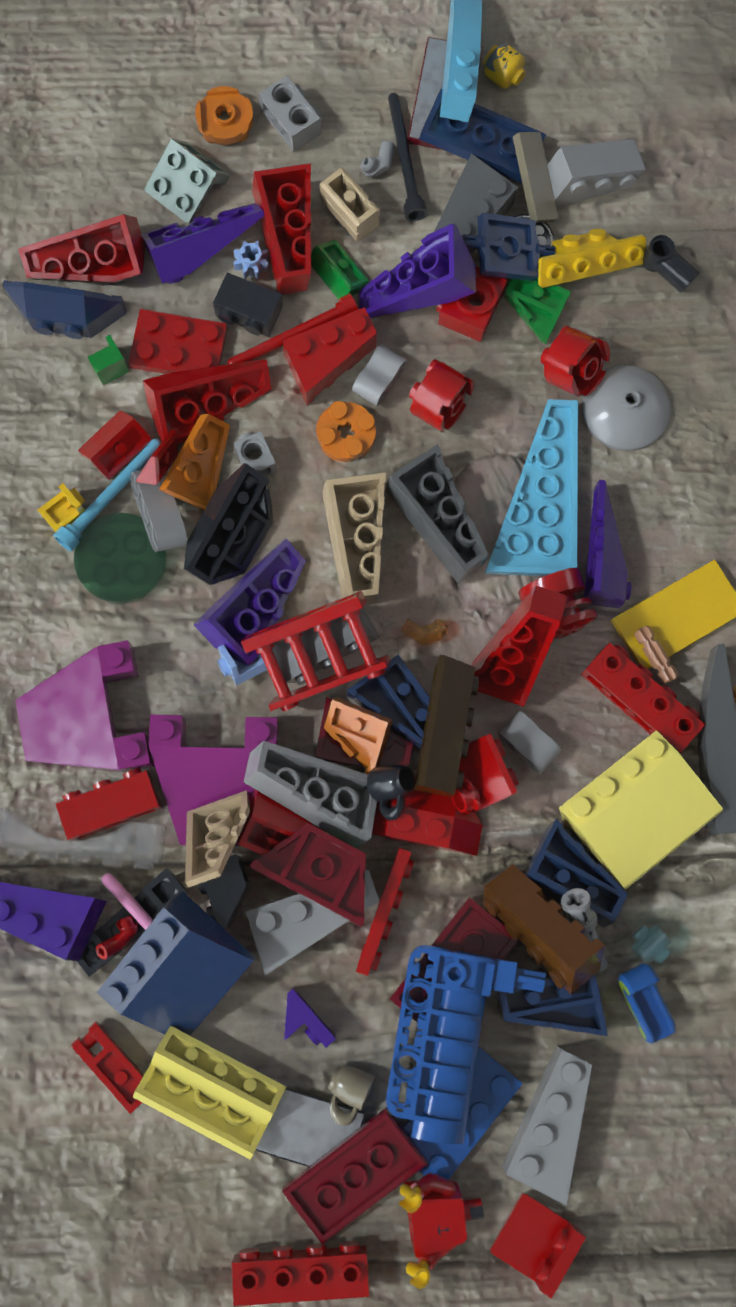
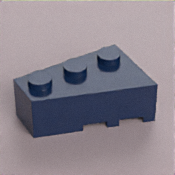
(397, 697)

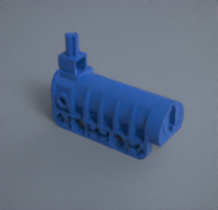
(447, 1037)

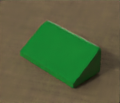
(337, 269)

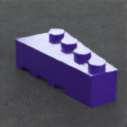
(49, 918)

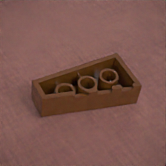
(543, 929)

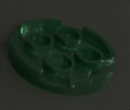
(118, 559)

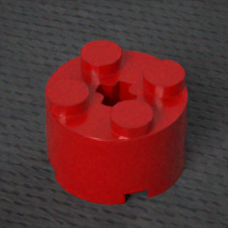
(575, 361)
(440, 395)

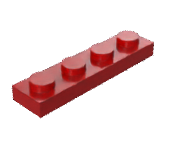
(381, 925)

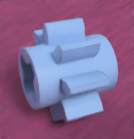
(247, 252)

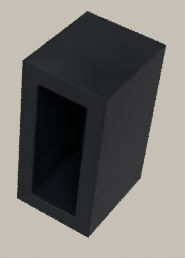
(247, 305)

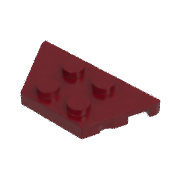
(319, 870)

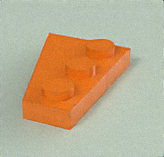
(199, 463)

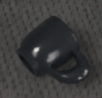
(390, 783)

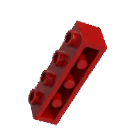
(641, 697)
(300, 1274)

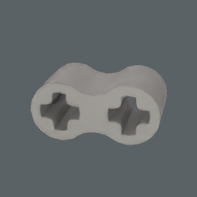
(379, 375)
(529, 742)

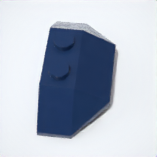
(64, 309)

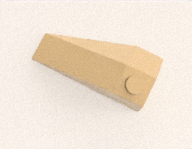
(212, 836)

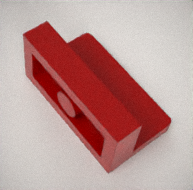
(115, 444)

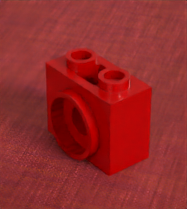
(470, 319)

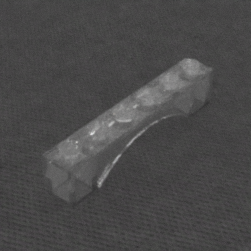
(133, 842)

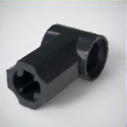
(670, 265)

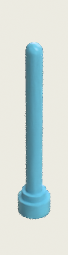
(70, 534)

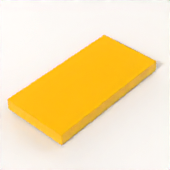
(680, 612)

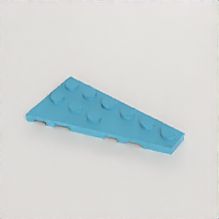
(542, 515)

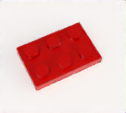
(175, 343)

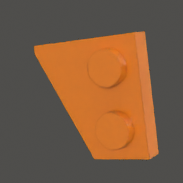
(358, 731)

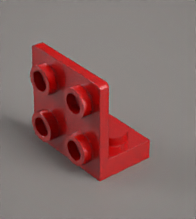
(538, 1243)

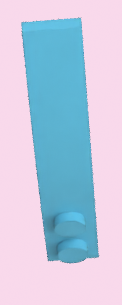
(461, 59)

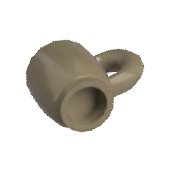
(353, 1089)

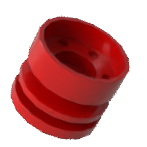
(569, 583)

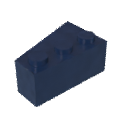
(563, 865)
(556, 1007)

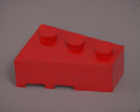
(328, 351)

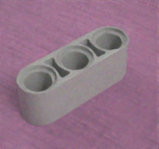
(159, 515)

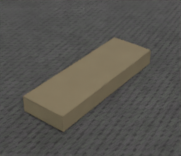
(535, 177)

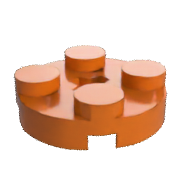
(224, 131)
(341, 415)

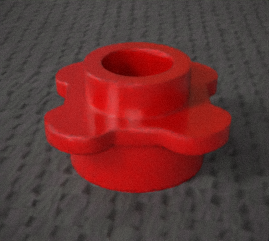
(467, 798)

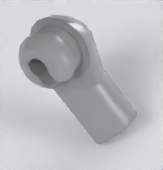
(380, 164)

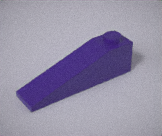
(181, 250)

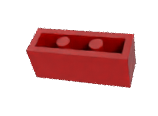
(108, 804)

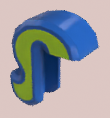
(646, 1002)

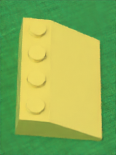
(640, 809)

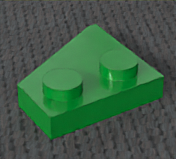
(537, 305)

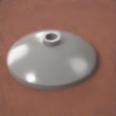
(625, 424)

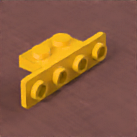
(589, 256)

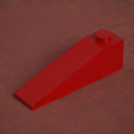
(98, 253)

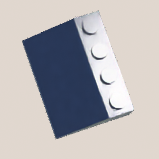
(176, 969)

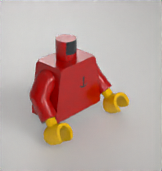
(435, 1221)

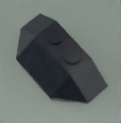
(230, 527)

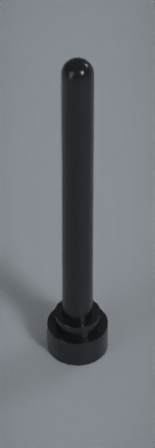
(414, 207)

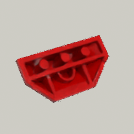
(431, 822)

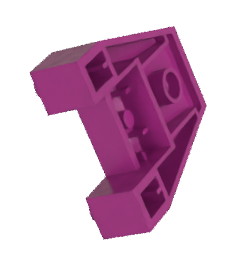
(71, 716)
(201, 774)

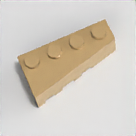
(355, 528)

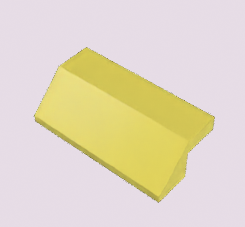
(209, 1092)

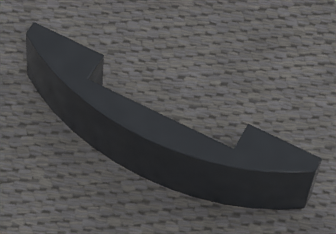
(151, 898)

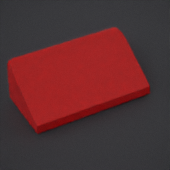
(160, 460)

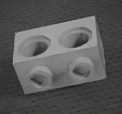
(286, 115)

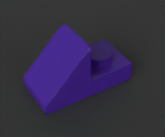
(300, 1012)

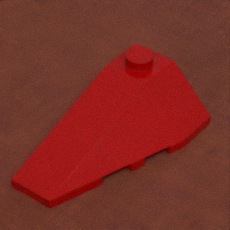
(183, 396)

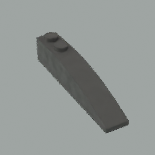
(718, 740)

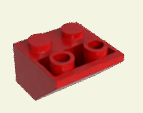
(488, 771)
(268, 824)

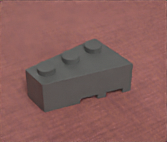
(316, 649)

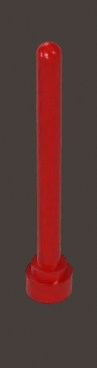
(344, 306)

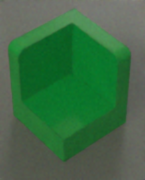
(108, 362)

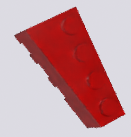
(286, 223)
(518, 649)

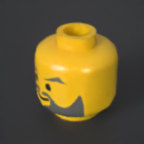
(504, 65)

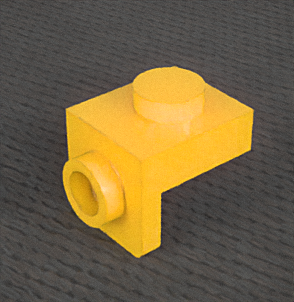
(62, 508)

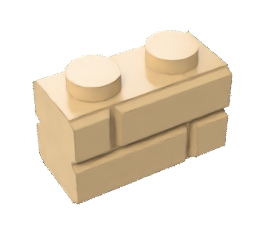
(349, 204)

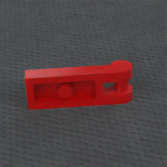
(110, 1065)

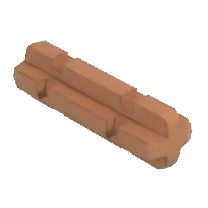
(656, 654)

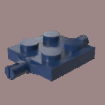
(508, 247)

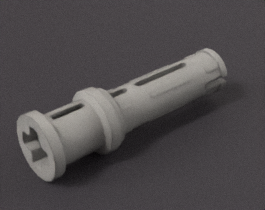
(583, 914)

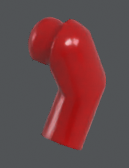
(116, 943)

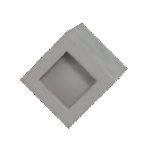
(248, 442)

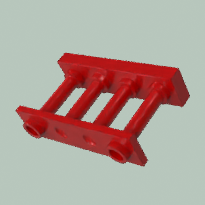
(320, 621)

